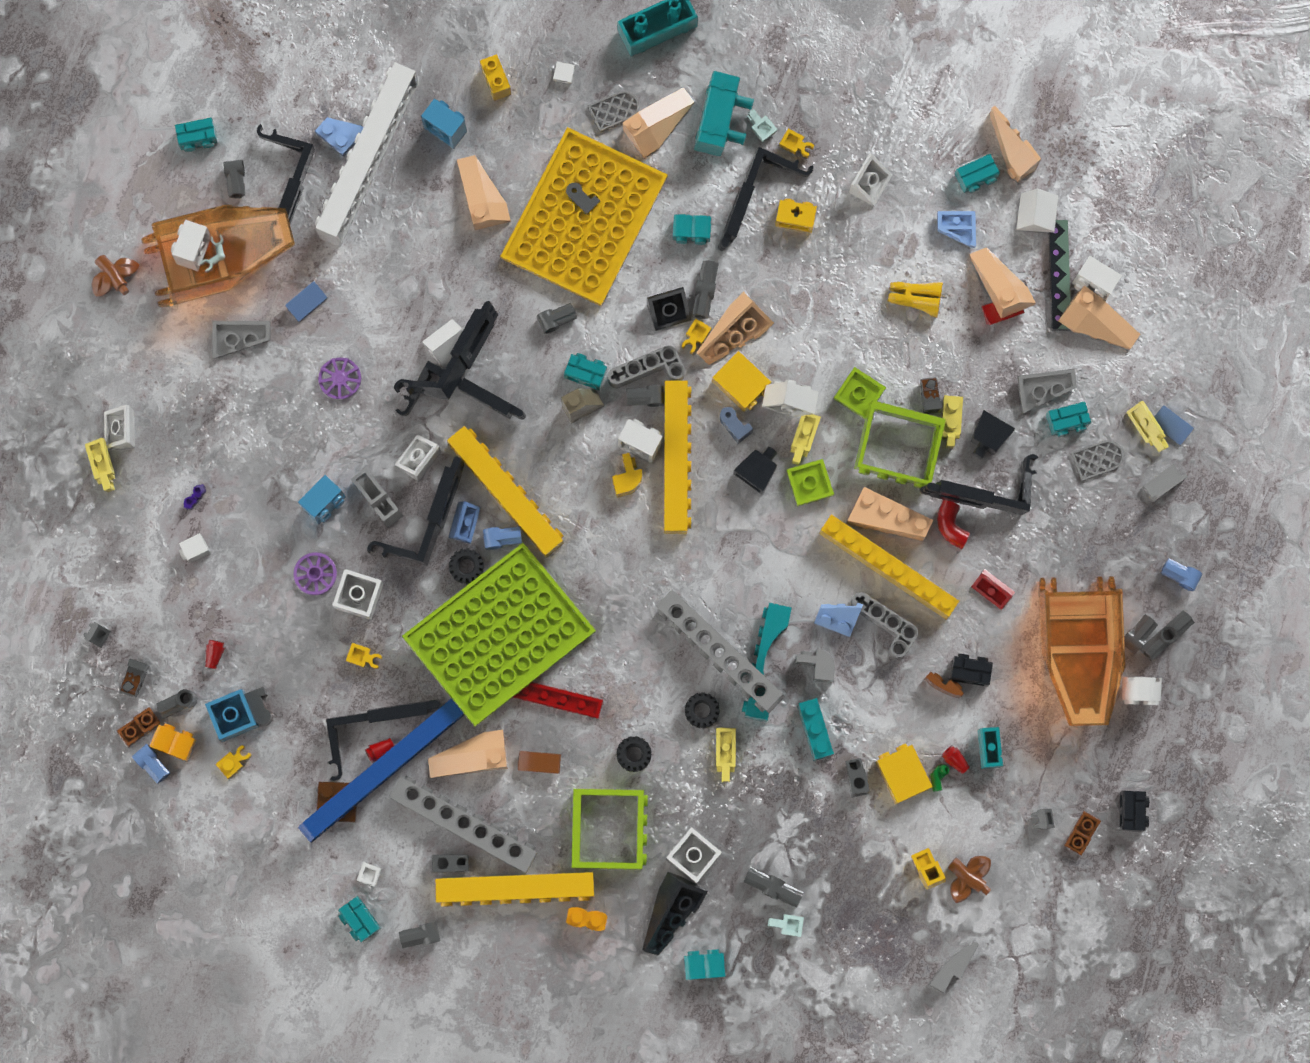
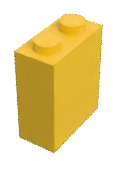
(741, 382)
(903, 773)

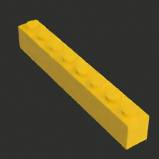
(676, 457)
(505, 492)
(889, 567)
(514, 888)

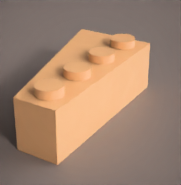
(888, 516)

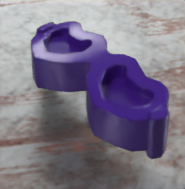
(191, 501)

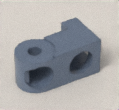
(734, 425)

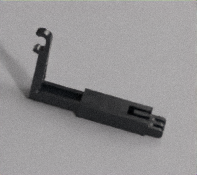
(294, 186)
(746, 189)
(462, 354)
(468, 388)
(982, 498)
(436, 517)
(372, 716)

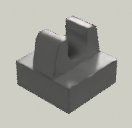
(97, 634)
(1045, 819)

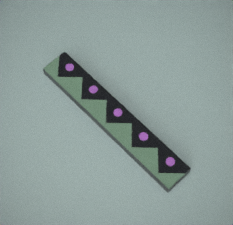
(1059, 273)

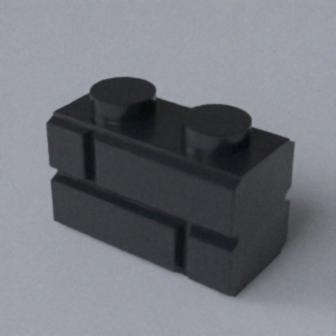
(971, 670)
(1133, 811)

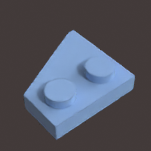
(338, 134)
(958, 226)
(838, 617)

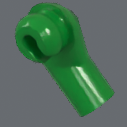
(937, 775)

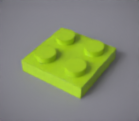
(858, 392)
(810, 482)

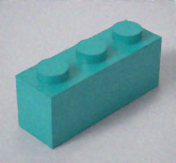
(815, 729)

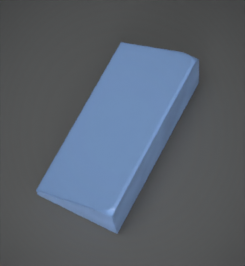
(306, 301)
(1173, 425)
(464, 522)

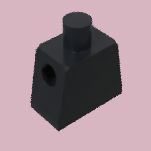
(990, 434)
(757, 469)

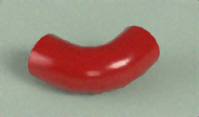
(947, 524)

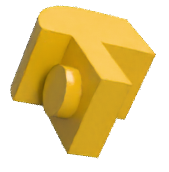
(630, 481)
(929, 870)

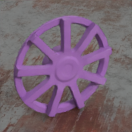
(339, 378)
(315, 573)

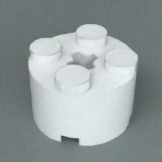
(1141, 689)

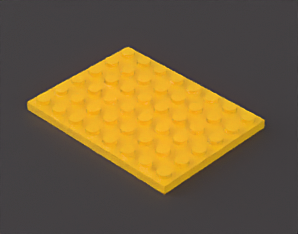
(575, 248)

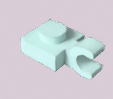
(762, 127)
(790, 925)

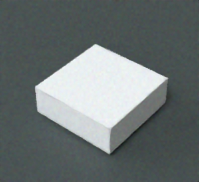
(564, 72)
(369, 874)

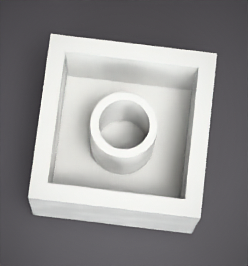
(191, 245)
(1097, 278)
(790, 398)
(640, 440)
(357, 594)
(693, 855)

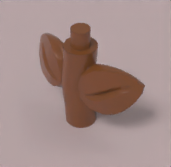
(113, 275)
(969, 877)

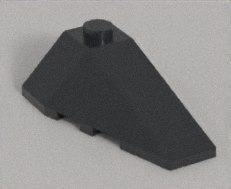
(673, 904)

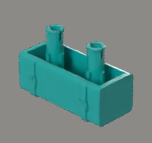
(656, 25)
(717, 114)

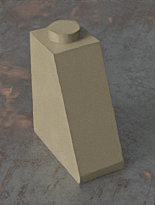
(580, 403)

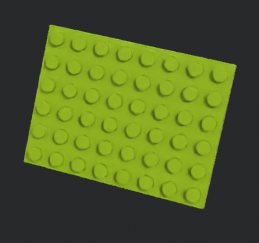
(498, 634)

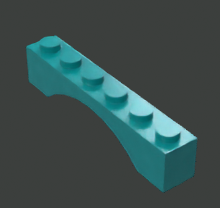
(775, 623)

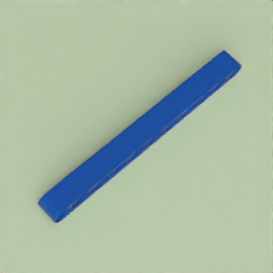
(380, 771)

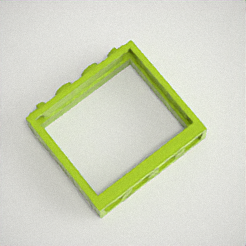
(909, 415)
(576, 831)

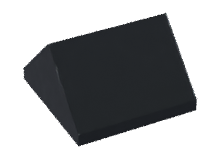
(668, 308)

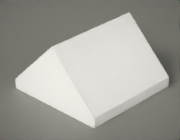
(870, 180)
(1037, 211)
(442, 342)
(119, 428)
(418, 457)

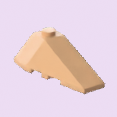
(656, 122)
(1018, 155)
(483, 198)
(1003, 286)
(1096, 318)
(737, 325)
(474, 755)

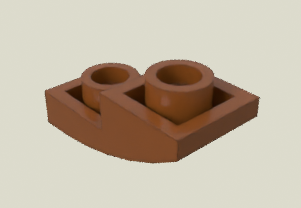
(950, 688)
(138, 727)
(539, 762)
(1082, 832)

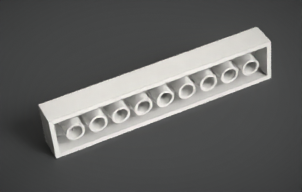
(366, 154)

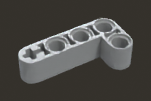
(644, 370)
(881, 621)

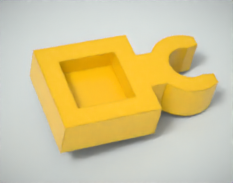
(794, 142)
(697, 334)
(361, 655)
(230, 763)

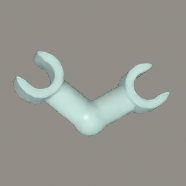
(218, 257)

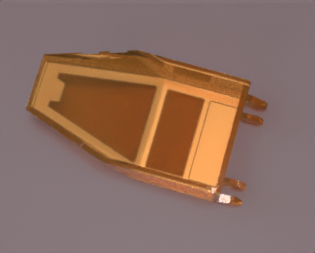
(250, 242)
(1083, 649)

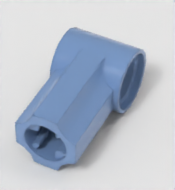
(496, 538)
(1186, 576)
(148, 760)

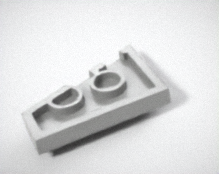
(238, 335)
(1043, 387)

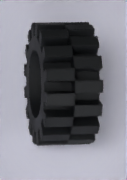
(462, 555)
(690, 710)
(634, 742)

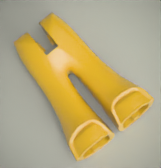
(925, 304)

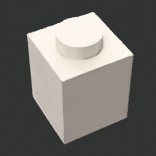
(194, 548)

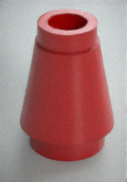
(214, 652)
(378, 749)
(955, 759)

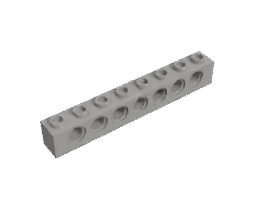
(673, 602)
(400, 795)

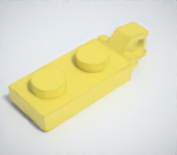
(953, 414)
(1148, 426)
(804, 437)
(101, 463)
(725, 752)

